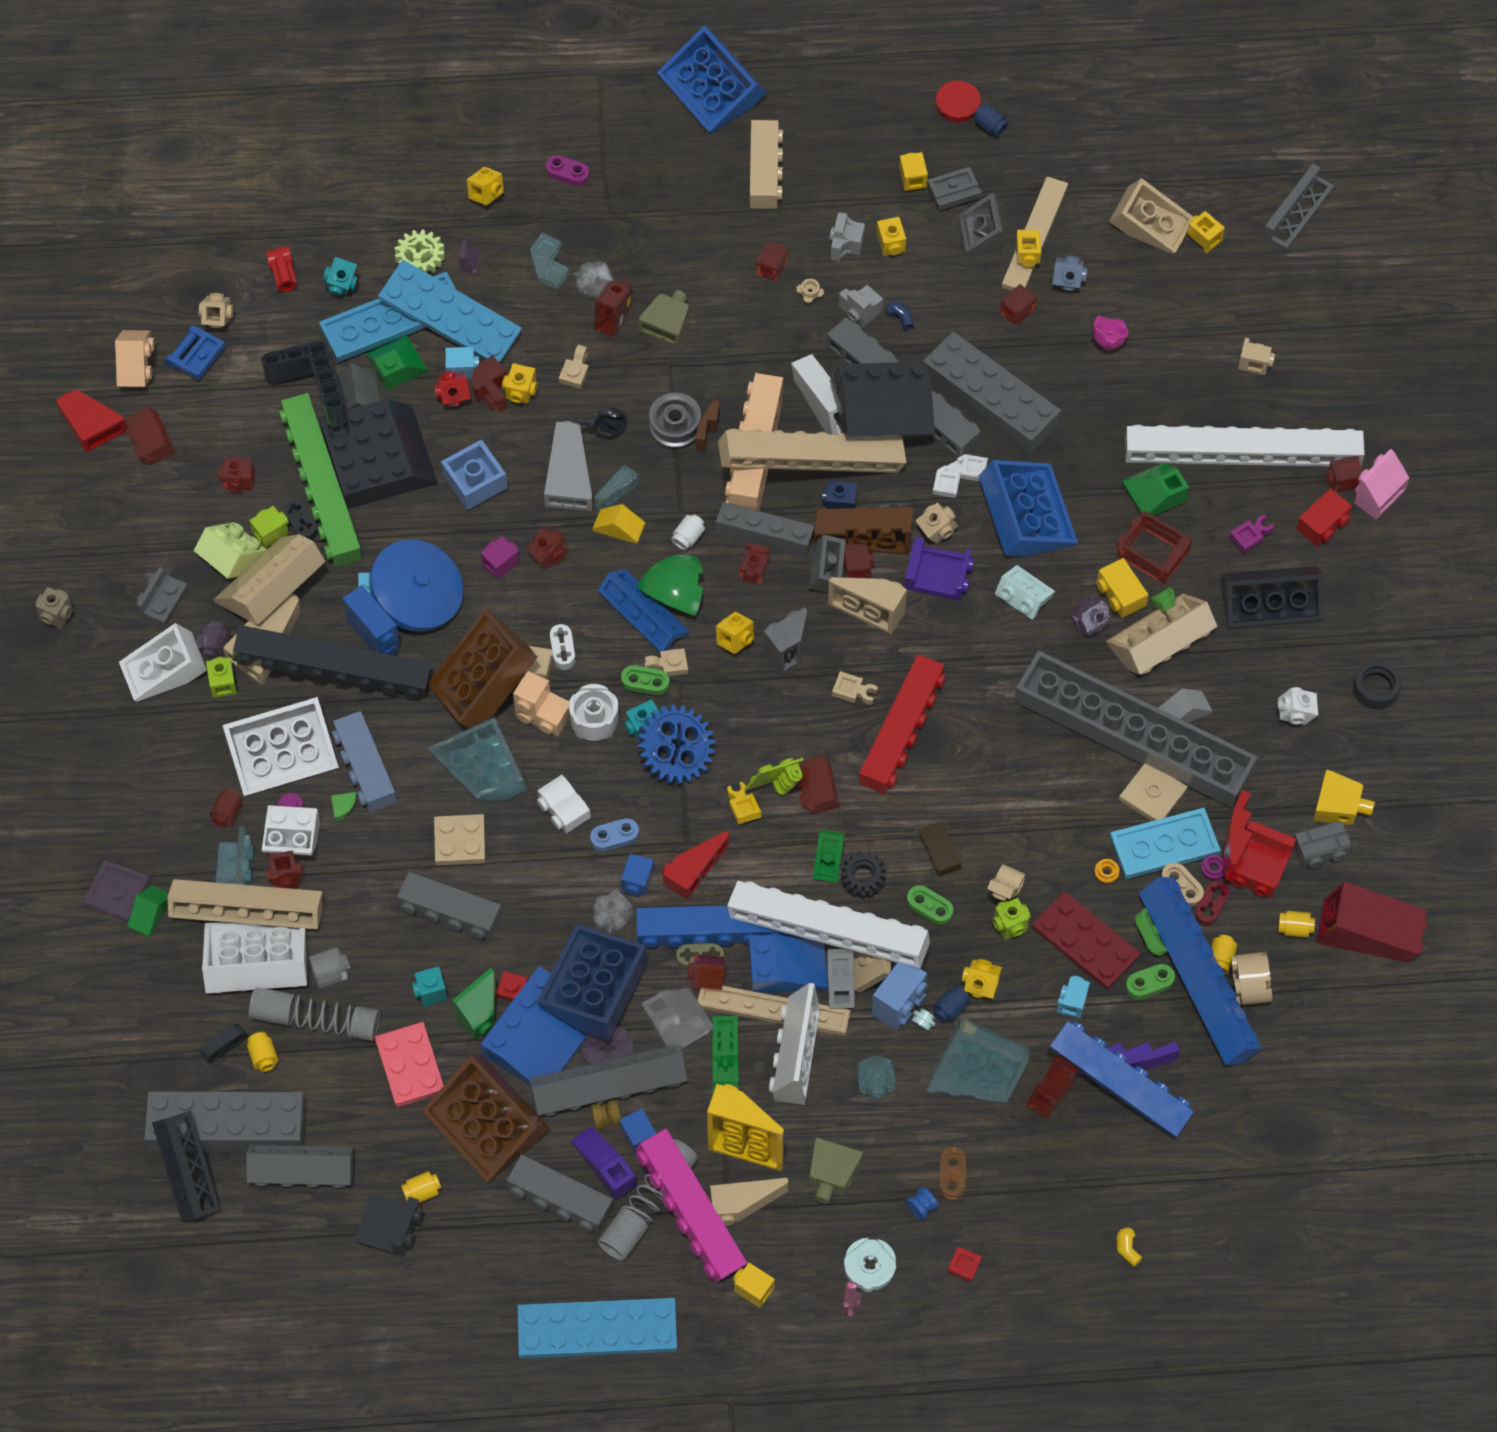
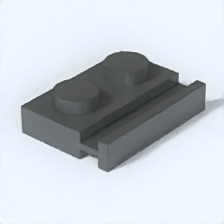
(954, 188)

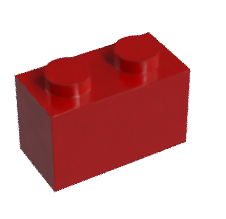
(1324, 518)

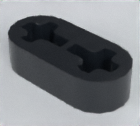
(305, 518)
(223, 1043)

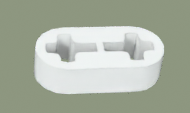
(567, 646)

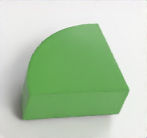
(1164, 600)
(343, 804)

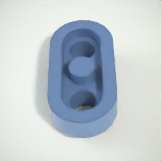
(615, 835)

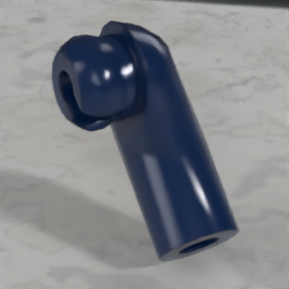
(902, 311)

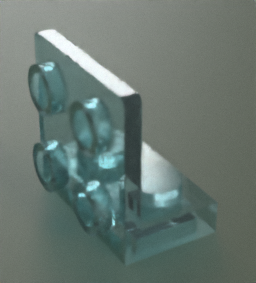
(234, 860)

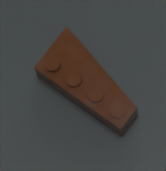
(881, 528)

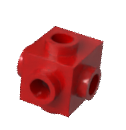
(452, 380)

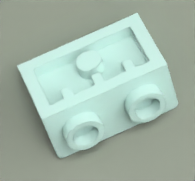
(1023, 591)

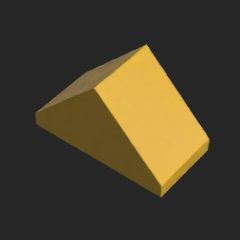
(619, 523)

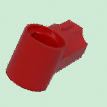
(281, 265)

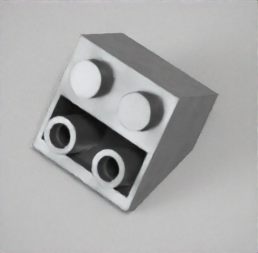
(786, 641)

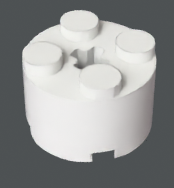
(594, 712)

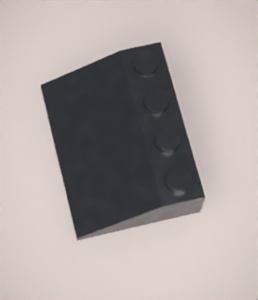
(884, 399)

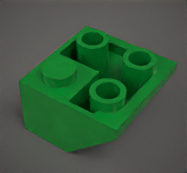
(1157, 489)

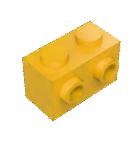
(1122, 588)

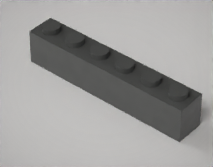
(608, 1080)

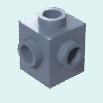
(1066, 280)

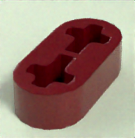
(1216, 906)

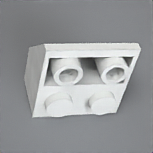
(291, 830)

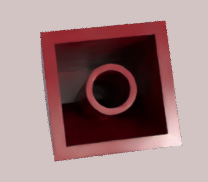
(1371, 924)

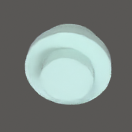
(923, 1019)

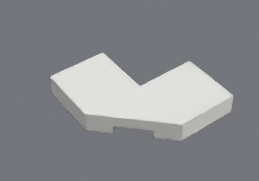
(964, 467)

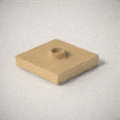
(1153, 793)
(868, 970)

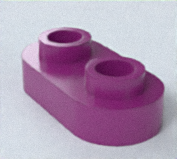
(566, 170)

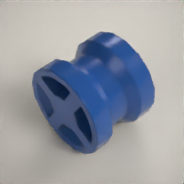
(922, 1203)

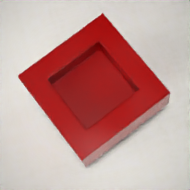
(510, 986)
(964, 1264)

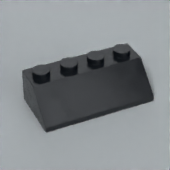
(1273, 596)

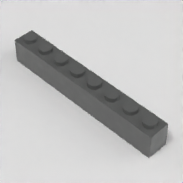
(857, 347)

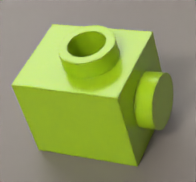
(269, 526)
(221, 677)

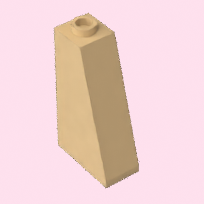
(279, 620)

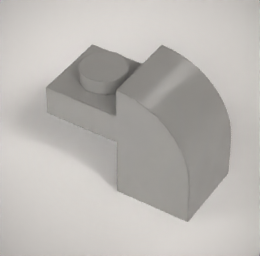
(840, 978)

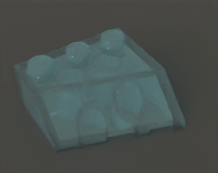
(481, 762)
(979, 1064)

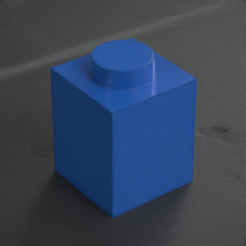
(637, 875)
(636, 1129)

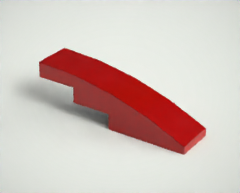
(1237, 836)

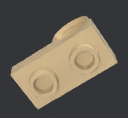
(1007, 883)

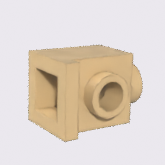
(1255, 357)

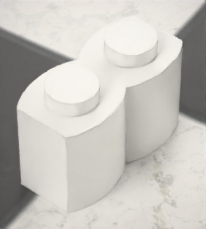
(563, 804)

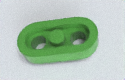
(646, 679)
(930, 906)
(1150, 934)
(1152, 982)

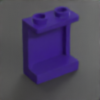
(938, 571)

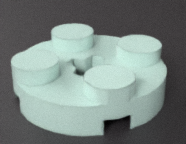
(872, 1250)

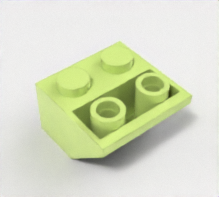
(229, 548)

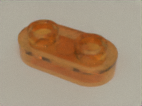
(952, 1174)

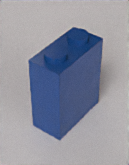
(371, 622)

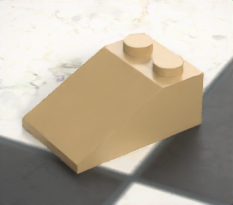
(1151, 217)
(870, 600)

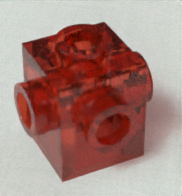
(237, 473)
(547, 546)
(283, 870)

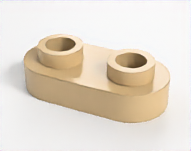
(1186, 881)

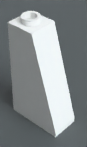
(817, 391)

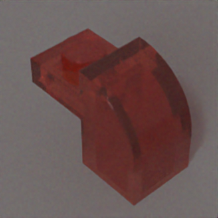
(486, 382)
(1053, 1087)

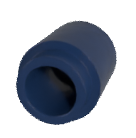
(990, 120)
(951, 1004)

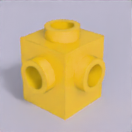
(485, 185)
(520, 383)
(735, 632)
(981, 978)

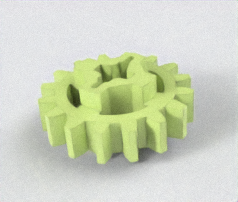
(421, 251)

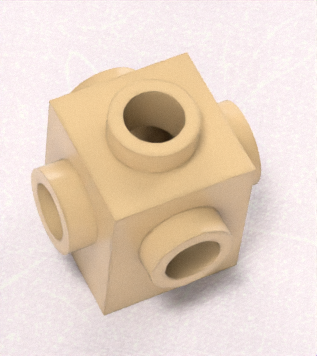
(210, 315)
(937, 522)

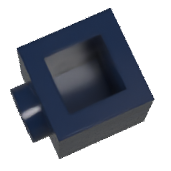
(840, 495)

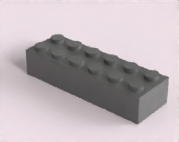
(992, 393)
(231, 1118)

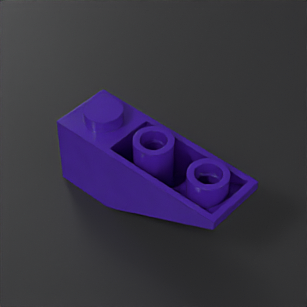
(605, 1163)

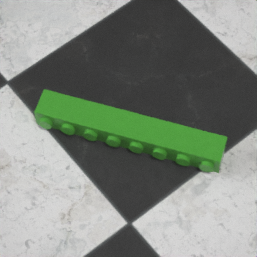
(321, 481)

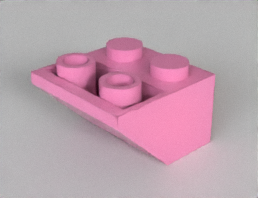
(1381, 484)

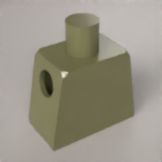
(666, 318)
(833, 1169)

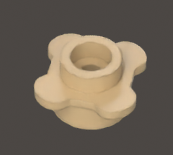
(810, 284)

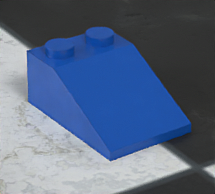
(786, 963)

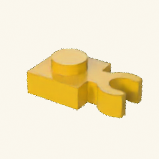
(743, 806)

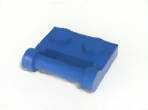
(199, 357)

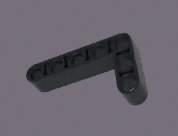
(308, 360)

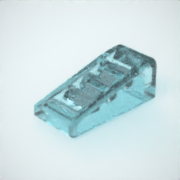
(619, 485)

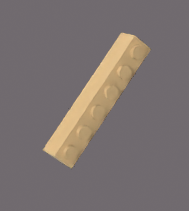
(245, 904)

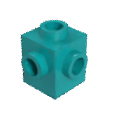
(340, 269)

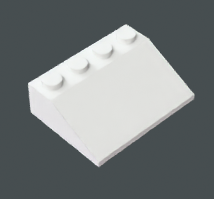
(280, 746)
(253, 956)
(796, 1046)

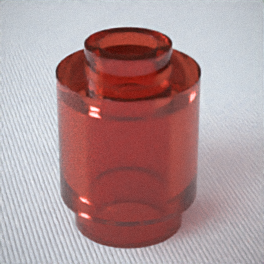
(225, 807)

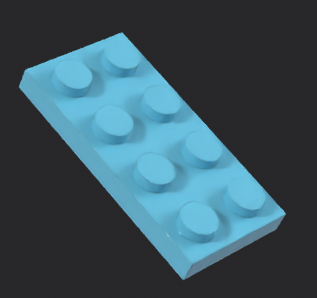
(1163, 842)

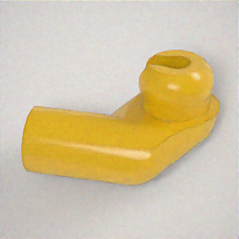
(1124, 1246)

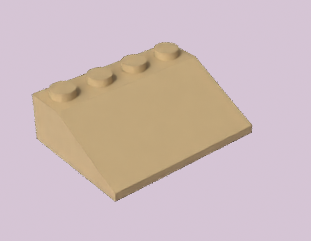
(271, 578)

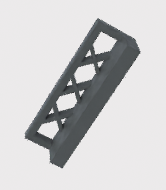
(1291, 203)

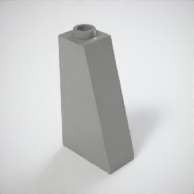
(567, 472)

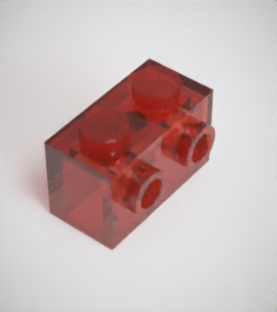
(149, 435)
(818, 785)

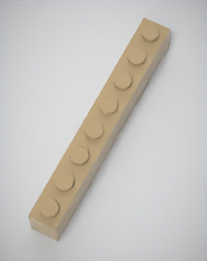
(810, 451)

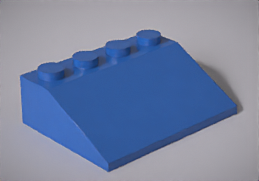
(711, 80)
(1027, 507)
(529, 1038)

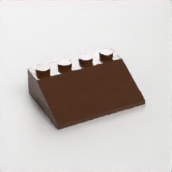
(482, 670)
(485, 1118)

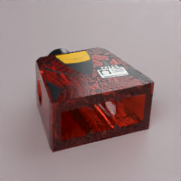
(614, 297)

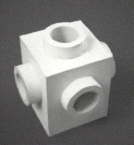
(1298, 706)

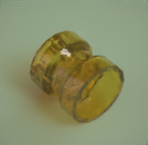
(600, 1115)

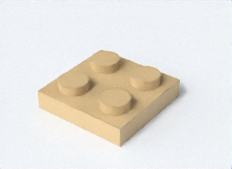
(459, 839)

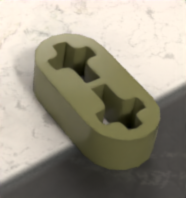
(703, 949)

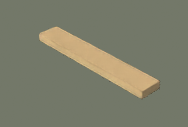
(1040, 219)
(767, 1008)

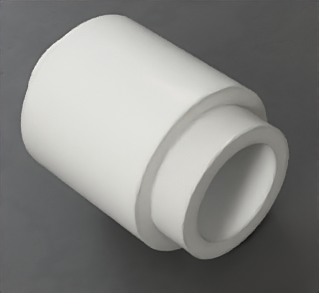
(688, 532)

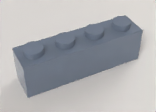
(365, 762)

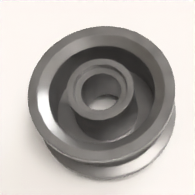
(672, 407)

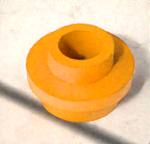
(1107, 864)

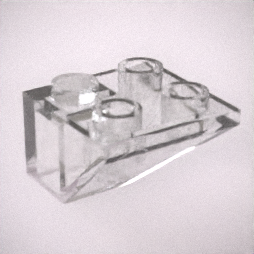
(677, 1017)

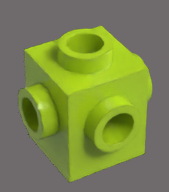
(1011, 918)

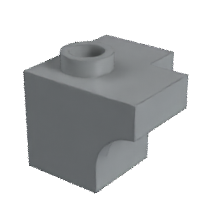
(846, 237)
(861, 305)

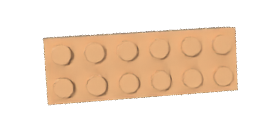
(760, 413)

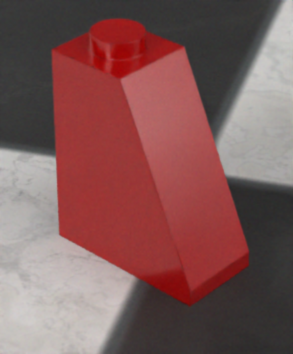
(90, 420)

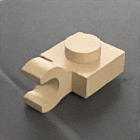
(575, 371)
(670, 661)

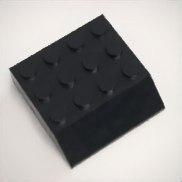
(378, 452)

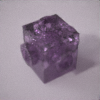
(1091, 615)

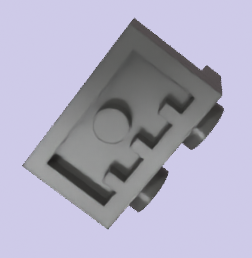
(161, 597)

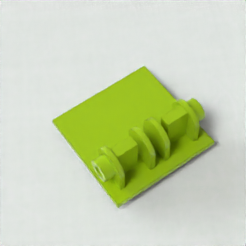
(783, 776)

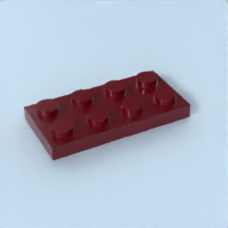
(1086, 940)

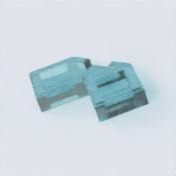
(546, 268)

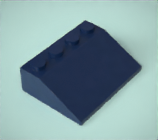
(593, 980)

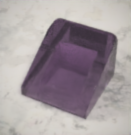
(469, 257)

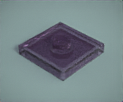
(115, 890)

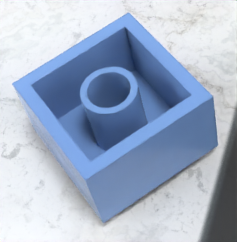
(474, 474)
(899, 995)

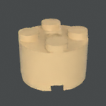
(1251, 978)

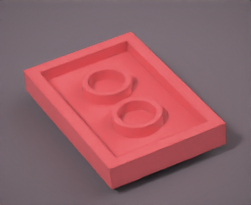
(409, 1064)

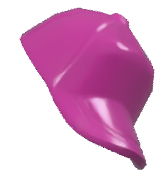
(1109, 332)

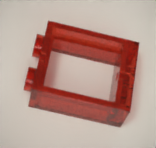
(1161, 530)

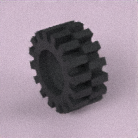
(863, 861)

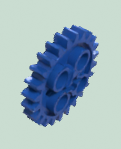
(654, 738)

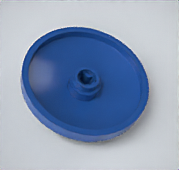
(416, 585)

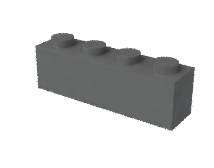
(765, 530)
(449, 906)
(299, 1165)
(559, 1194)

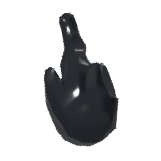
(608, 422)

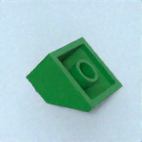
(396, 363)
(477, 1006)

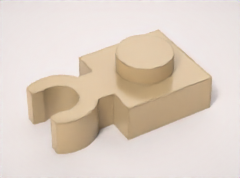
(850, 688)

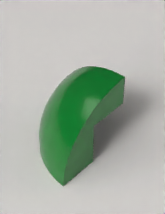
(675, 582)

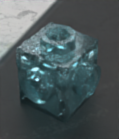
(876, 1076)

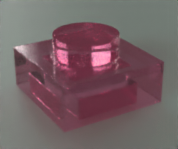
(851, 1300)

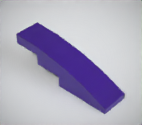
(1144, 1056)

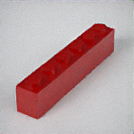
(902, 724)

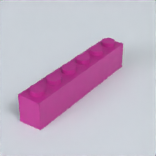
(690, 1206)

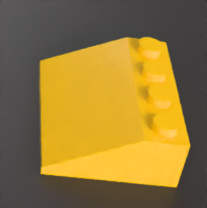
(743, 1129)

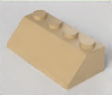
(1162, 634)

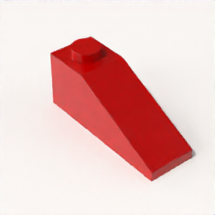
(693, 865)

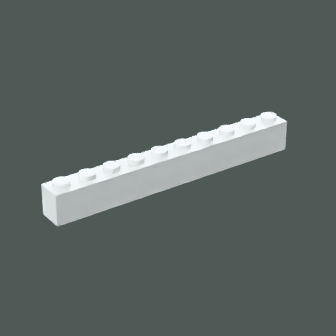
(1241, 445)

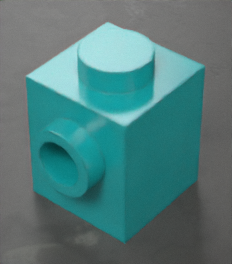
(636, 716)
(430, 987)

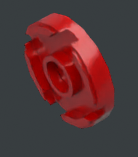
(958, 101)

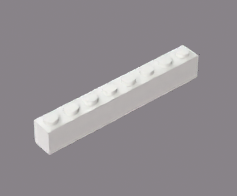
(829, 924)

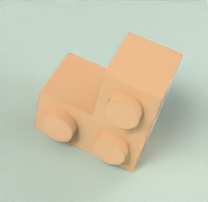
(132, 356)
(539, 706)

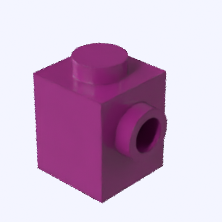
(500, 557)

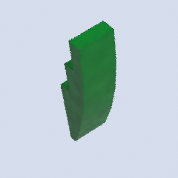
(725, 1051)

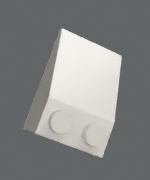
(163, 663)

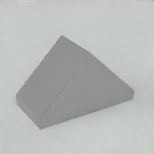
(1187, 705)

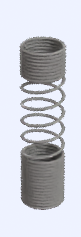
(283, 1007)
(628, 1226)

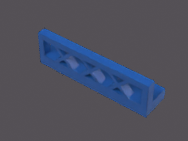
(642, 610)

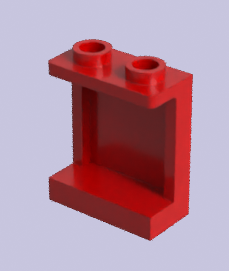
(1263, 860)

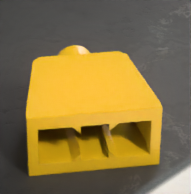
(1341, 800)

